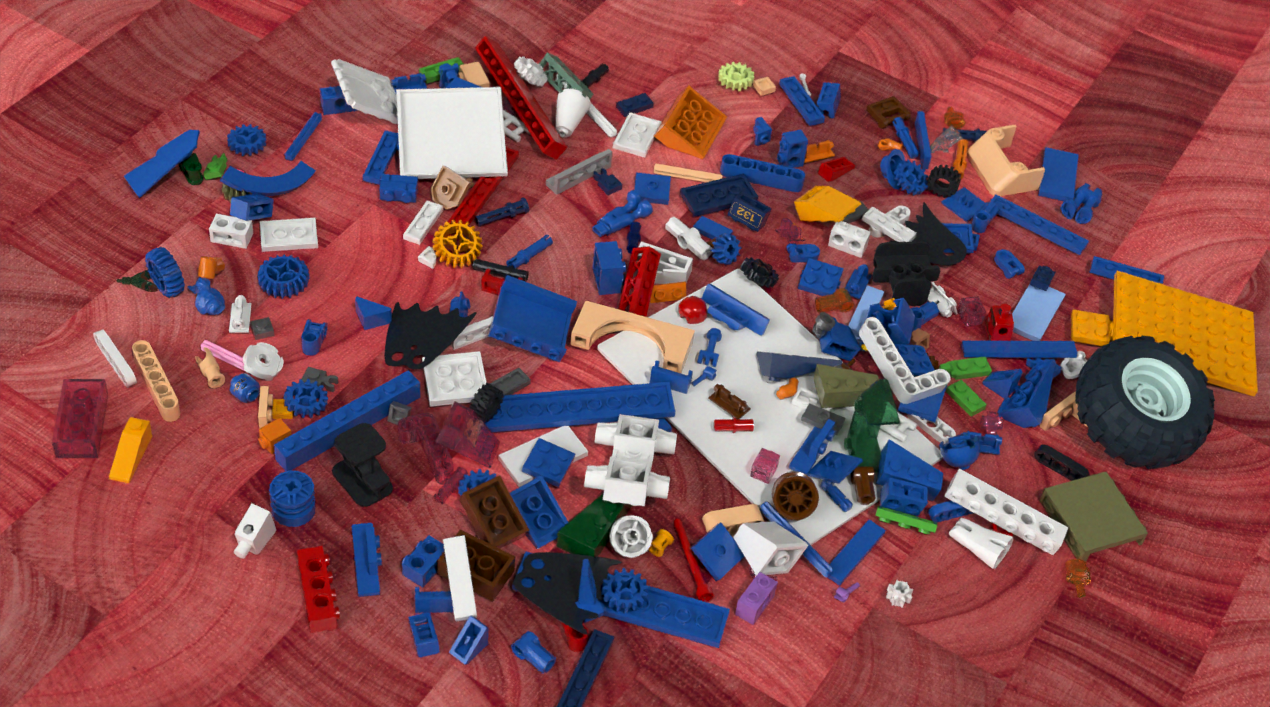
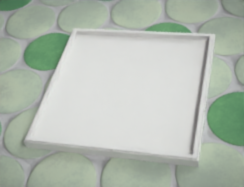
(451, 129)

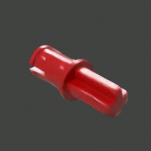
(733, 425)

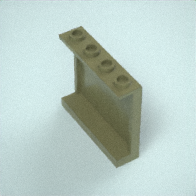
(1093, 513)

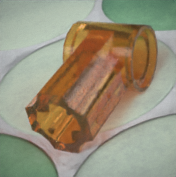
(838, 300)

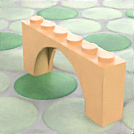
(599, 320)

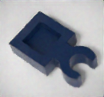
(608, 184)

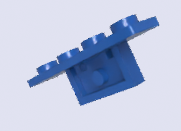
(733, 312)
(812, 447)
(366, 559)

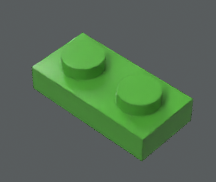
(966, 398)

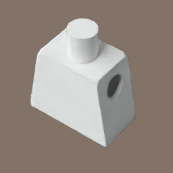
(254, 531)

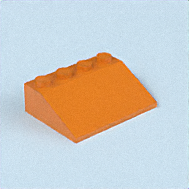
(691, 124)

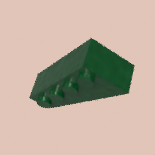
(591, 528)

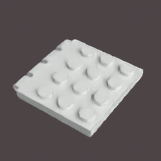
(367, 90)

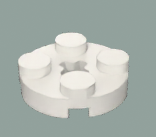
(259, 369)

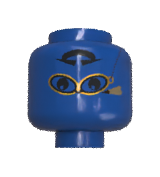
(244, 388)

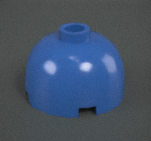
(960, 451)

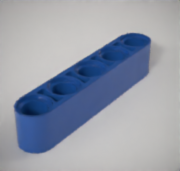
(763, 172)

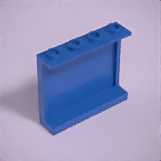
(532, 318)

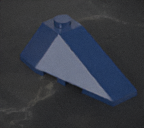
(787, 366)

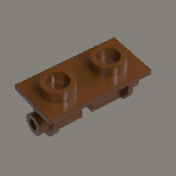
(729, 402)

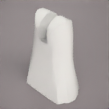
(984, 543)

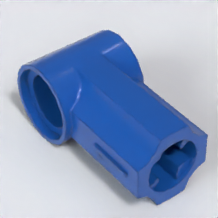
(984, 217)
(924, 314)
(529, 648)

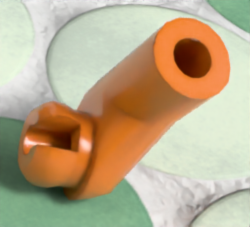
(887, 144)
(788, 390)

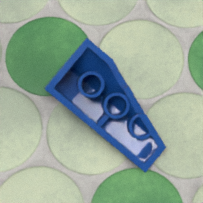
(1030, 398)

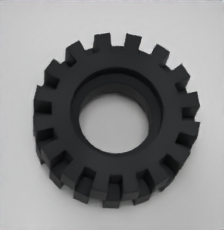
(947, 174)
(487, 402)

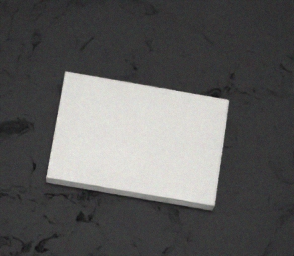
(636, 135)
(288, 234)

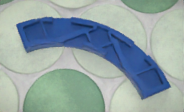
(268, 185)

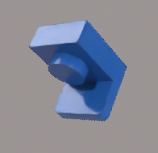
(762, 131)

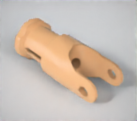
(210, 369)

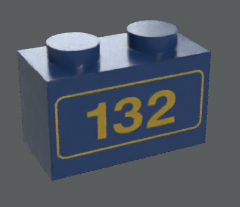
(749, 212)

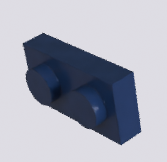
(634, 104)
(1042, 277)

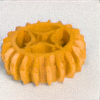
(472, 245)

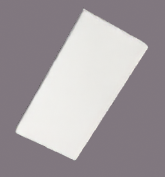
(515, 458)

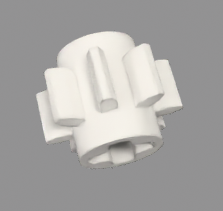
(899, 593)

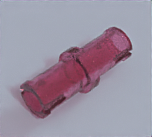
(450, 485)

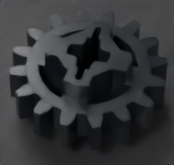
(759, 272)

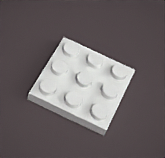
(454, 378)

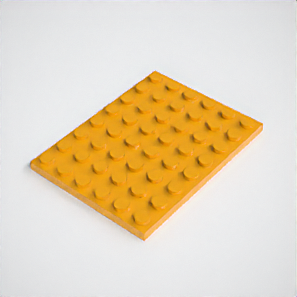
(1207, 330)

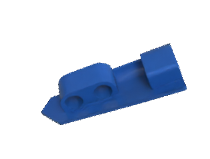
(166, 158)

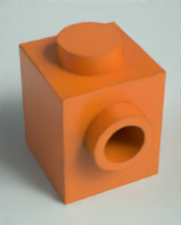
(272, 434)

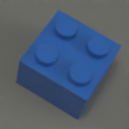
(608, 268)

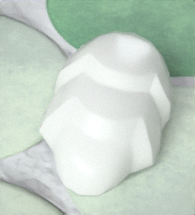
(1072, 366)

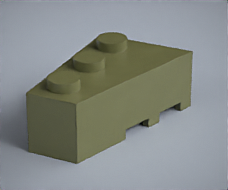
(840, 386)

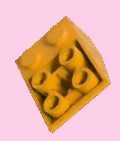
(825, 205)

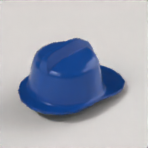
(888, 166)

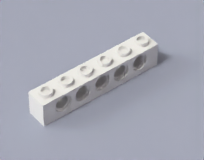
(1006, 512)

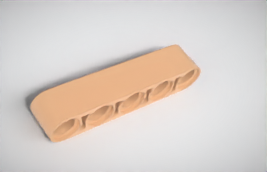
(156, 381)

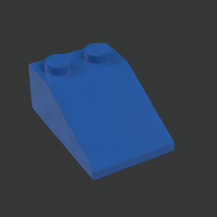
(539, 511)

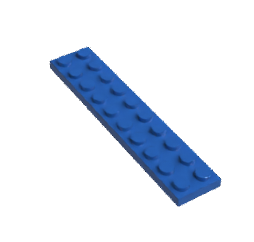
(582, 406)
(664, 612)

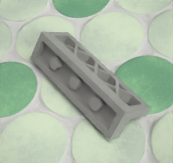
(579, 172)

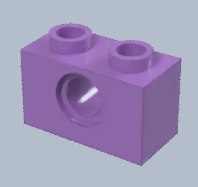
(756, 598)

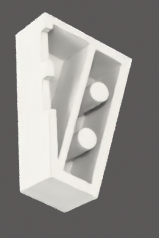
(671, 267)

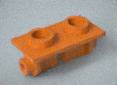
(819, 152)
(668, 292)

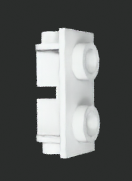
(945, 305)
(240, 316)

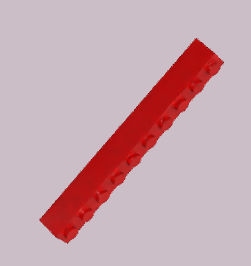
(521, 98)

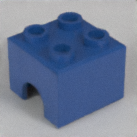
(896, 322)

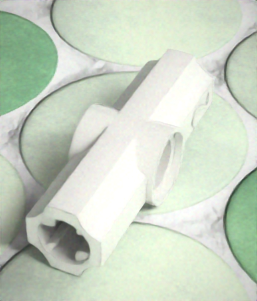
(688, 238)

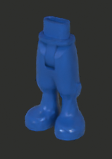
(621, 217)

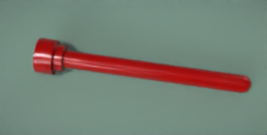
(703, 591)

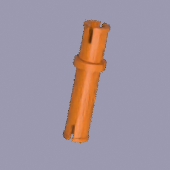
(960, 163)

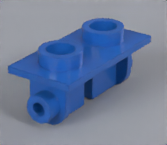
(415, 82)
(858, 281)
(461, 303)
(988, 443)

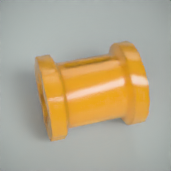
(660, 542)

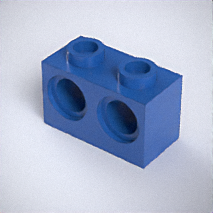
(792, 149)
(903, 496)
(424, 560)

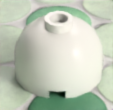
(630, 536)

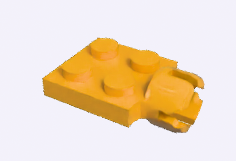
(1091, 328)

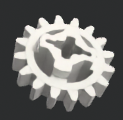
(530, 71)

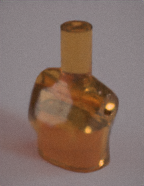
(954, 118)
(1078, 574)

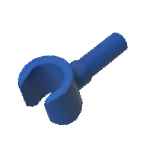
(708, 372)

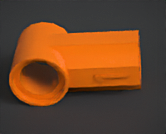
(210, 266)

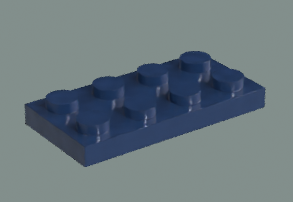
(716, 194)

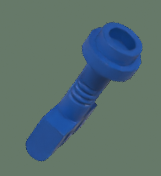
(714, 335)

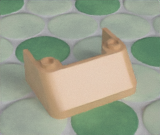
(994, 168)

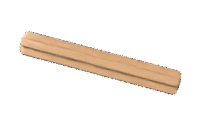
(685, 173)

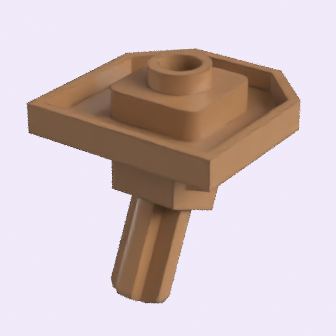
(450, 188)

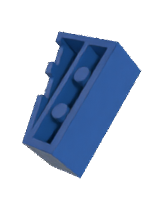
(905, 466)

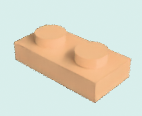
(265, 401)

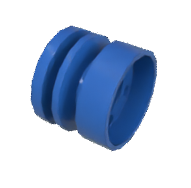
(292, 498)

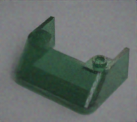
(872, 410)

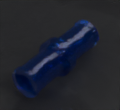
(633, 236)

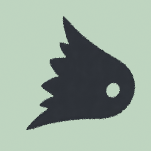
(938, 238)

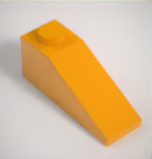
(130, 449)

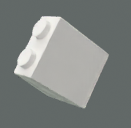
(769, 547)

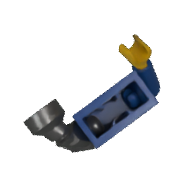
(836, 337)

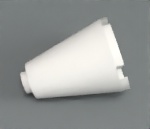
(570, 111)

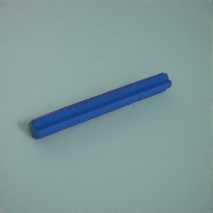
(810, 553)

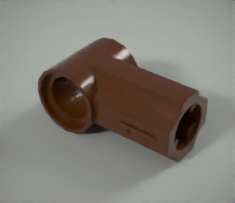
(863, 480)

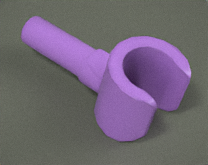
(842, 594)

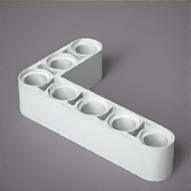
(894, 369)

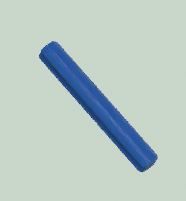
(303, 136)

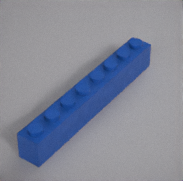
(366, 409)

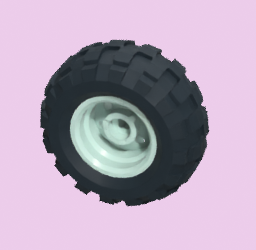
(1144, 402)

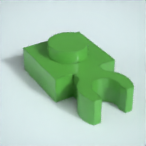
(216, 167)

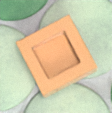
(764, 86)

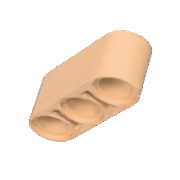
(733, 517)

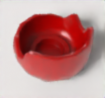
(693, 309)

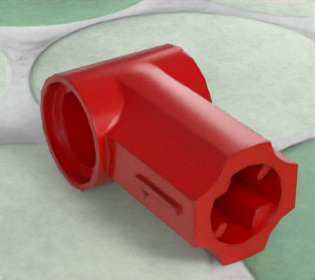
(575, 644)

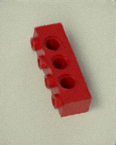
(314, 575)

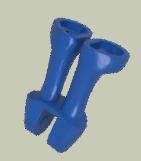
(1085, 196)

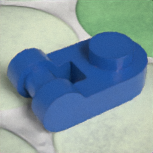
(807, 251)
(1005, 260)

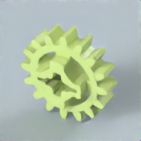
(736, 76)

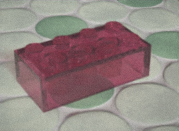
(80, 418)

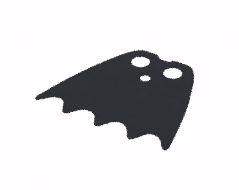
(427, 330)
(562, 591)

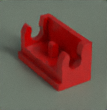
(491, 284)

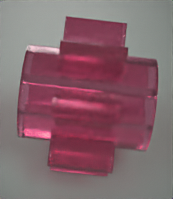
(991, 423)

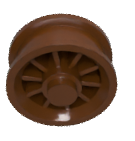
(795, 495)

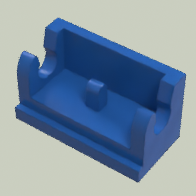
(829, 98)
(678, 381)
(433, 601)

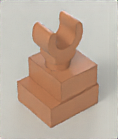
(920, 337)

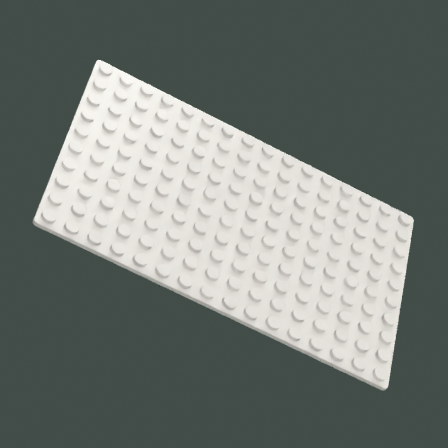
(775, 420)

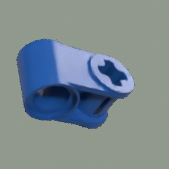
(313, 337)

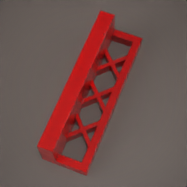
(642, 283)

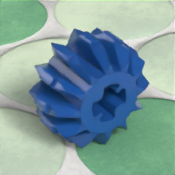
(726, 249)

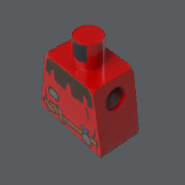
(1000, 319)

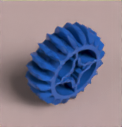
(165, 272)
(283, 276)

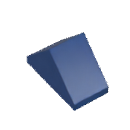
(372, 313)
(1003, 381)
(470, 641)

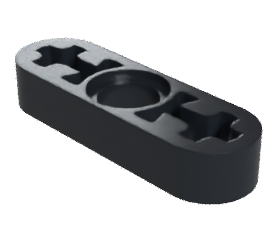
(1077, 470)

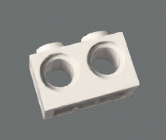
(231, 231)
(849, 238)

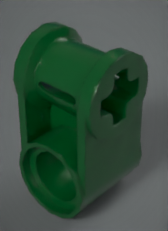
(191, 169)

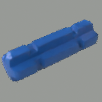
(836, 495)

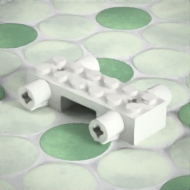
(629, 469)

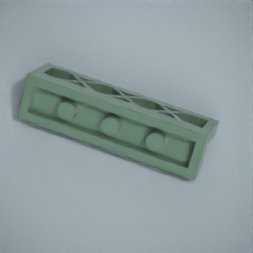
(563, 71)

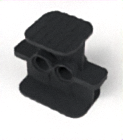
(906, 269)
(360, 470)

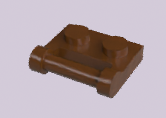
(887, 107)

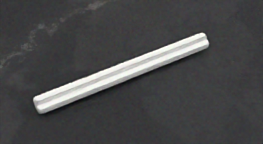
(609, 129)

